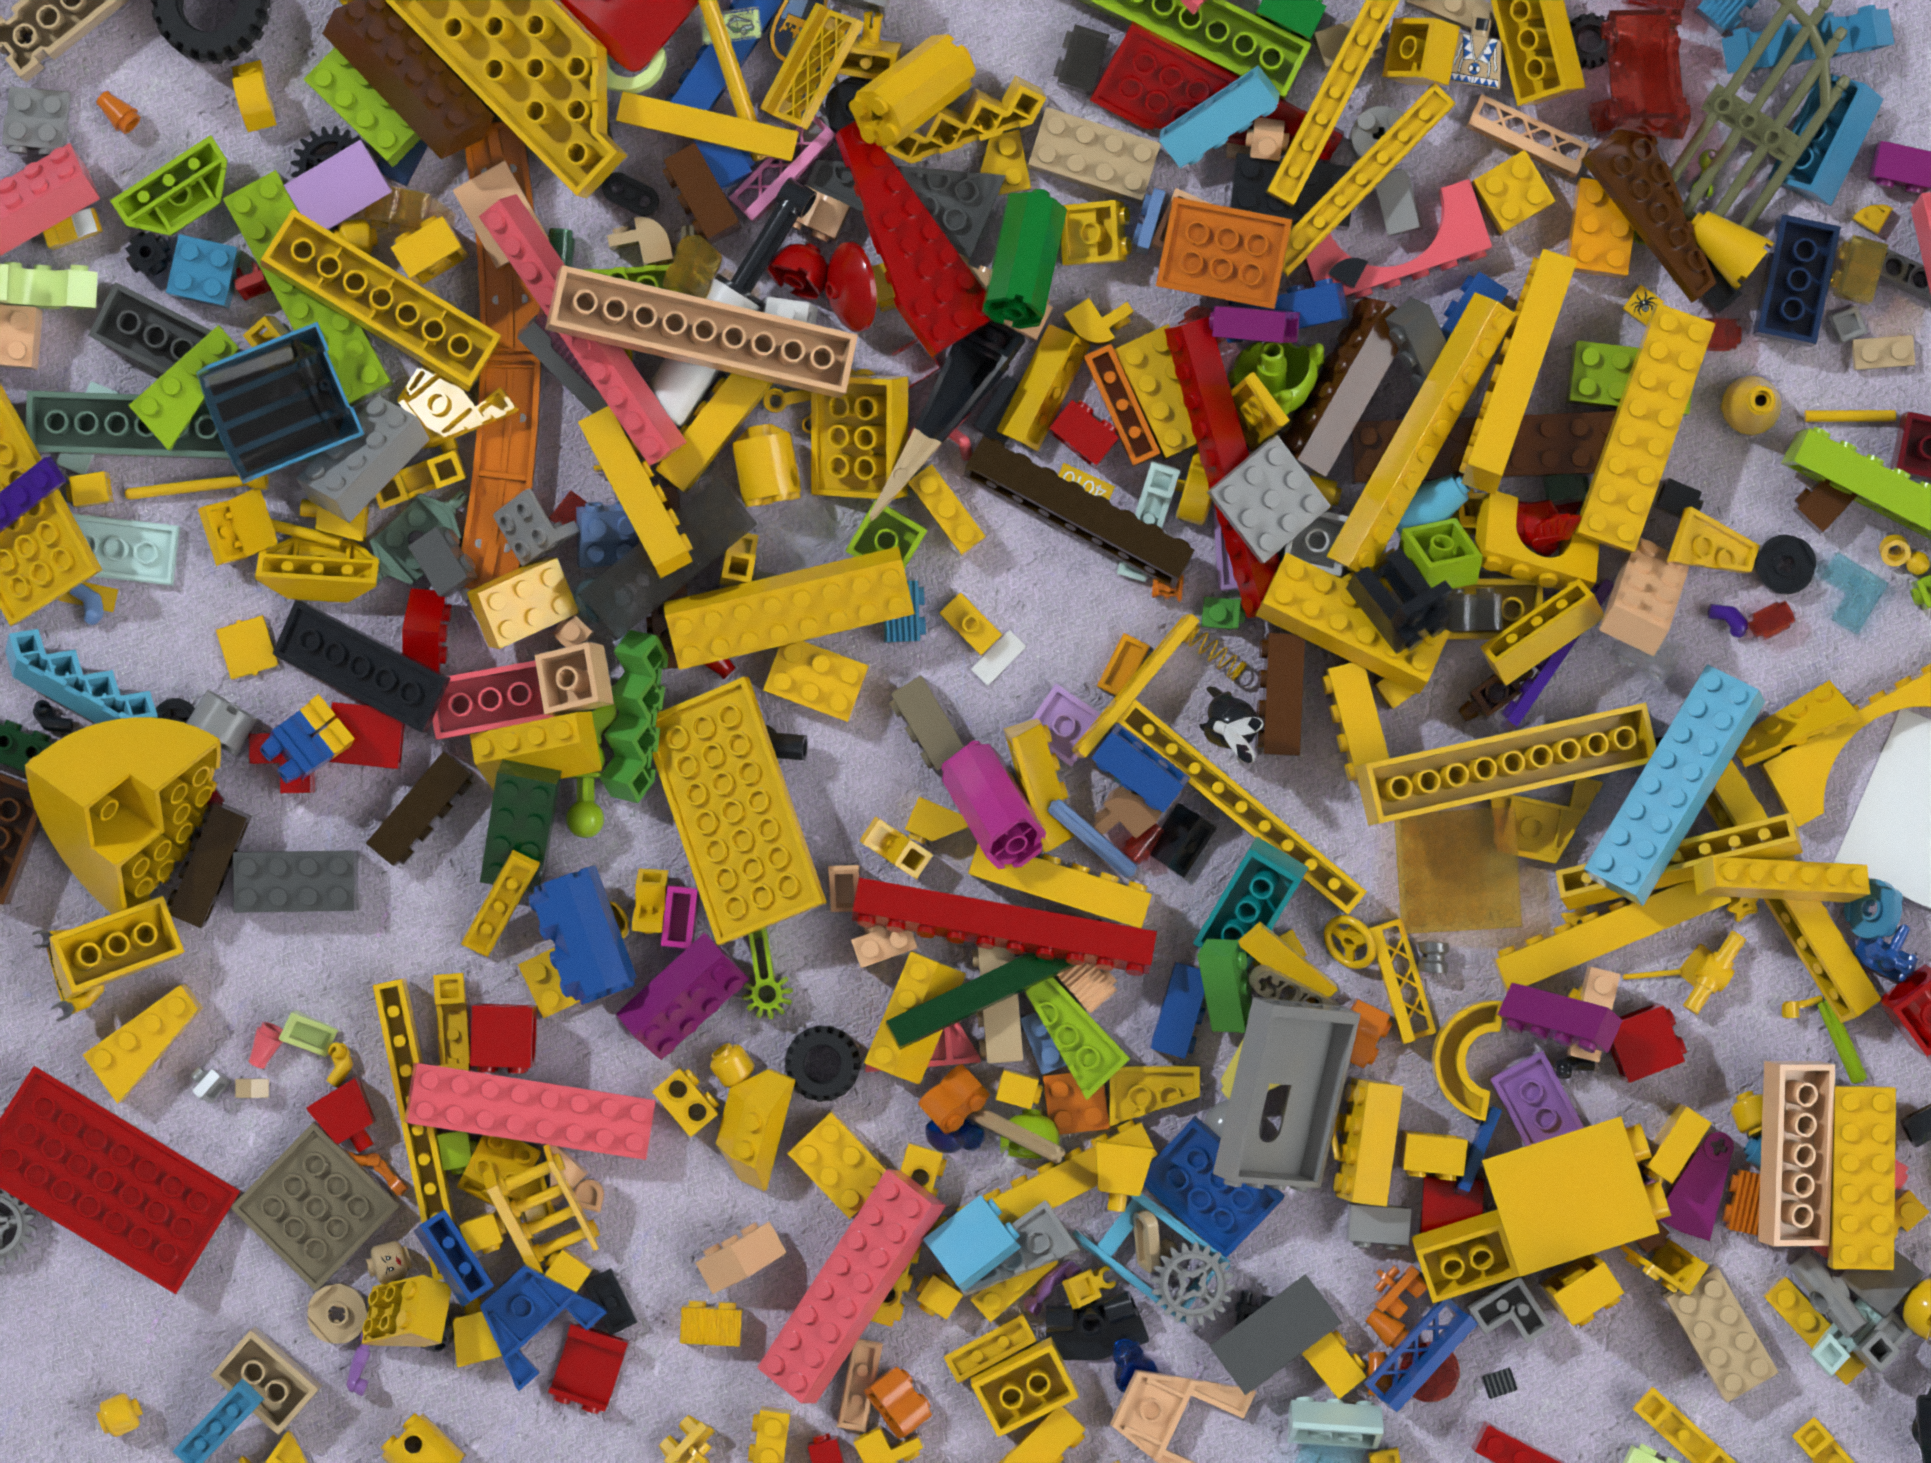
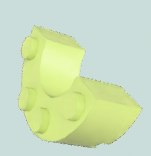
(48, 287)

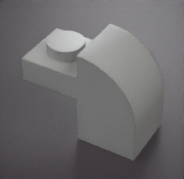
(1882, 1343)

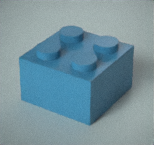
(203, 271)

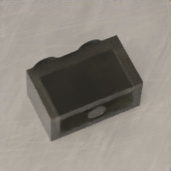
(1082, 59)

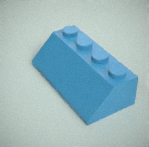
(1835, 145)

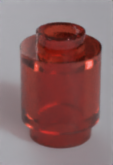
(1771, 620)

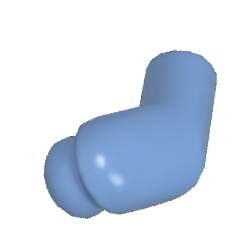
(92, 603)

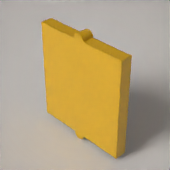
(247, 647)

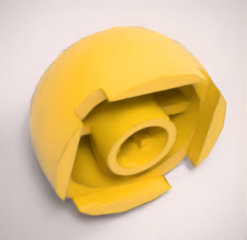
(1918, 1309)

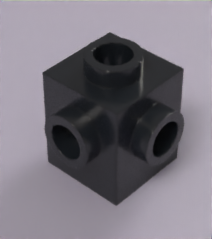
(156, 261)

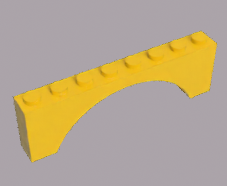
(1801, 772)

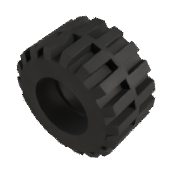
(848, 1055)

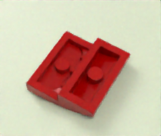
(1444, 1206)

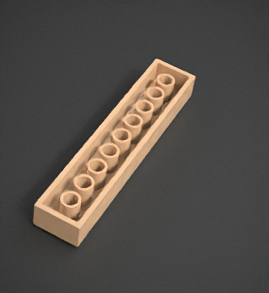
(701, 331)

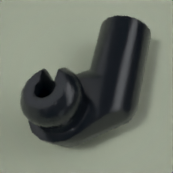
(49, 720)
(1566, 1065)

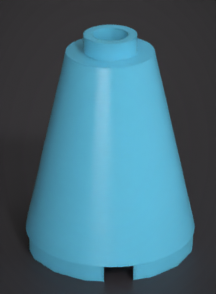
(1435, 502)

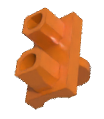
(1389, 1301)

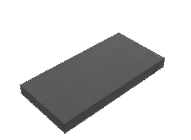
(1275, 1334)

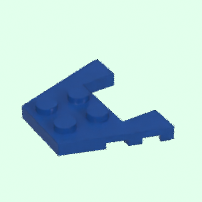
(523, 1308)

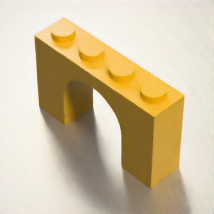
(1506, 553)

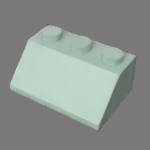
(1335, 1423)

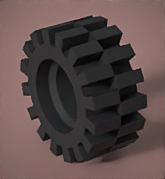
(1593, 23)

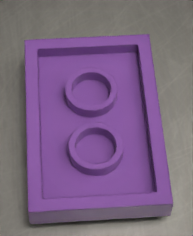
(1535, 1100)

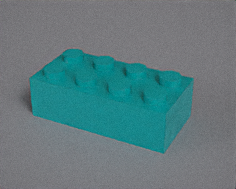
(1254, 894)

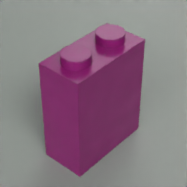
(1254, 324)

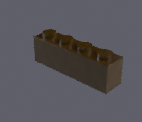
(420, 808)
(209, 864)

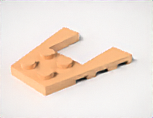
(1156, 1403)

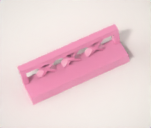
(795, 169)

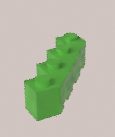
(634, 731)

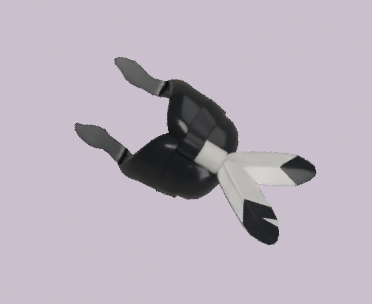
(1231, 724)

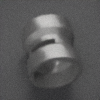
(1433, 957)

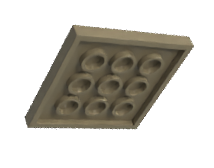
(315, 1206)

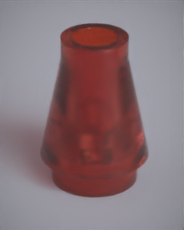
(1141, 847)

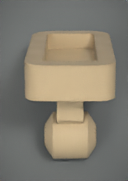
(1147, 1241)

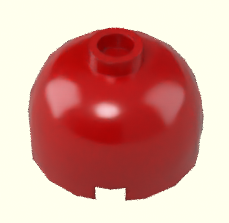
(800, 268)

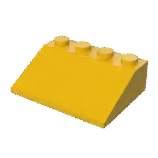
(859, 437)

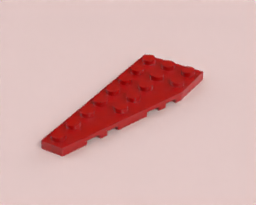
(1160, 81)
(927, 274)

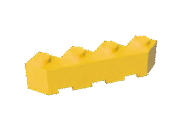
(980, 120)

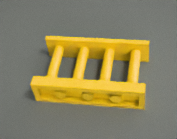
(523, 1232)

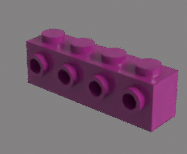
(1559, 1018)

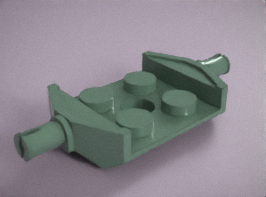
(393, 541)

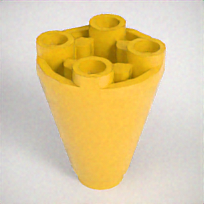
(1740, 407)

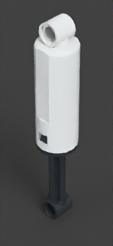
(683, 385)

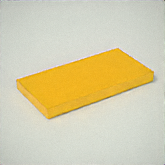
(1257, 411)

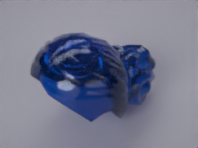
(967, 1136)
(1127, 1358)

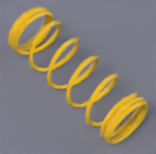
(1239, 668)

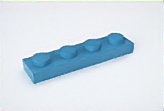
(219, 1423)

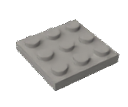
(1268, 499)

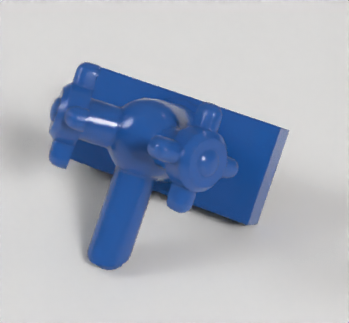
(1885, 957)

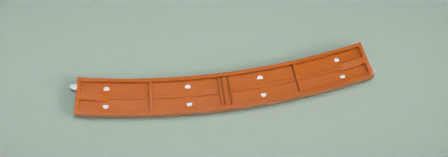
(507, 446)

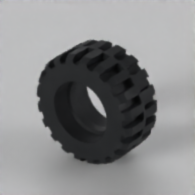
(214, 45)

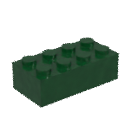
(521, 818)

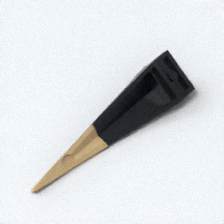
(964, 380)

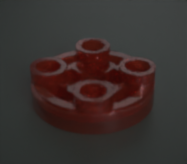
(1441, 1382)

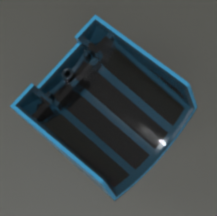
(278, 403)

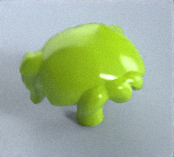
(1282, 368)

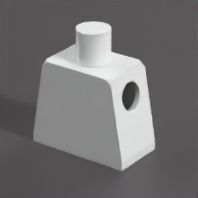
(790, 309)

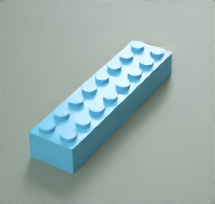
(1674, 785)

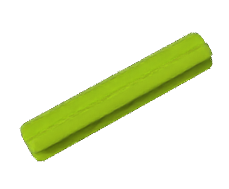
(1843, 1044)

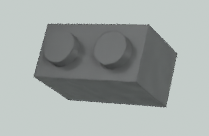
(443, 561)

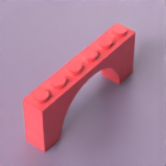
(1458, 237)

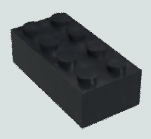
(1254, 176)

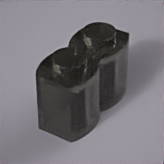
(1474, 611)

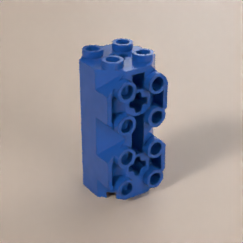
(585, 935)

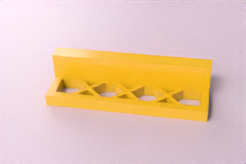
(1392, 987)

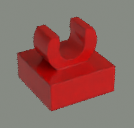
(251, 284)

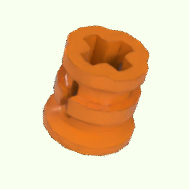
(1161, 589)

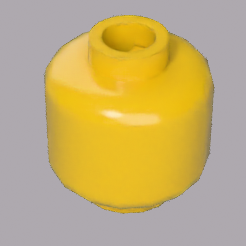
(358, 234)
(731, 1064)
(1748, 1113)
(119, 1415)

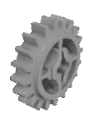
(20, 1220)
(1212, 1301)

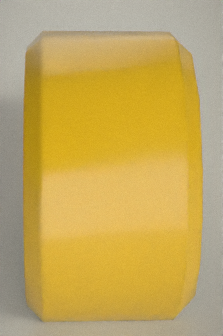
(1194, 500)

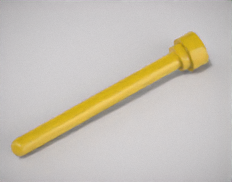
(194, 486)

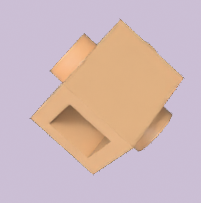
(1267, 139)

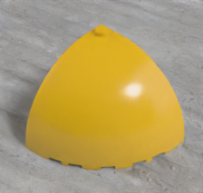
(124, 802)

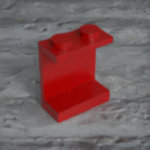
(588, 1368)

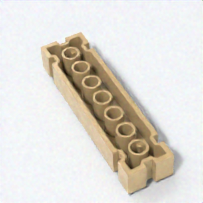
(53, 28)

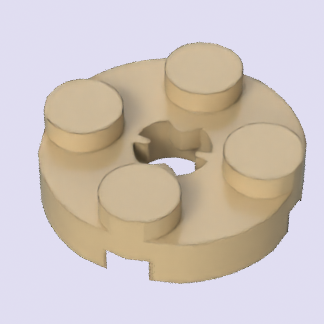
(339, 1296)

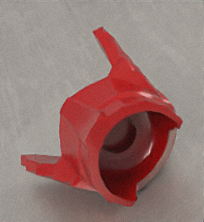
(1545, 525)

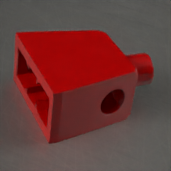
(345, 1114)

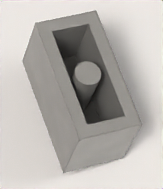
(1378, 1225)

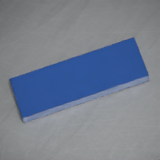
(1477, 1151)

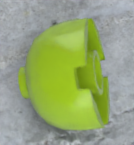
(1036, 1123)

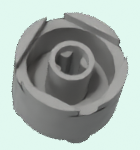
(1367, 126)
(223, 721)

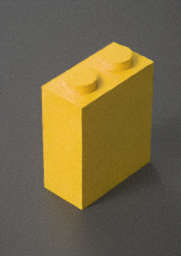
(1675, 1144)

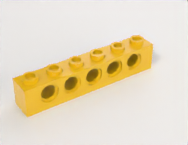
(931, 1161)

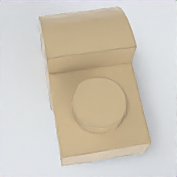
(651, 237)

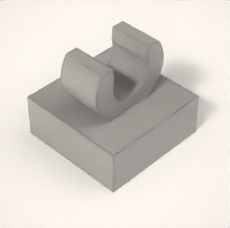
(210, 1084)

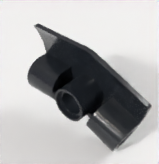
(1095, 1339)

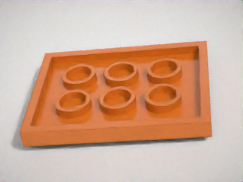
(1224, 252)

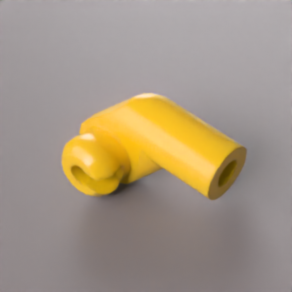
(342, 1062)

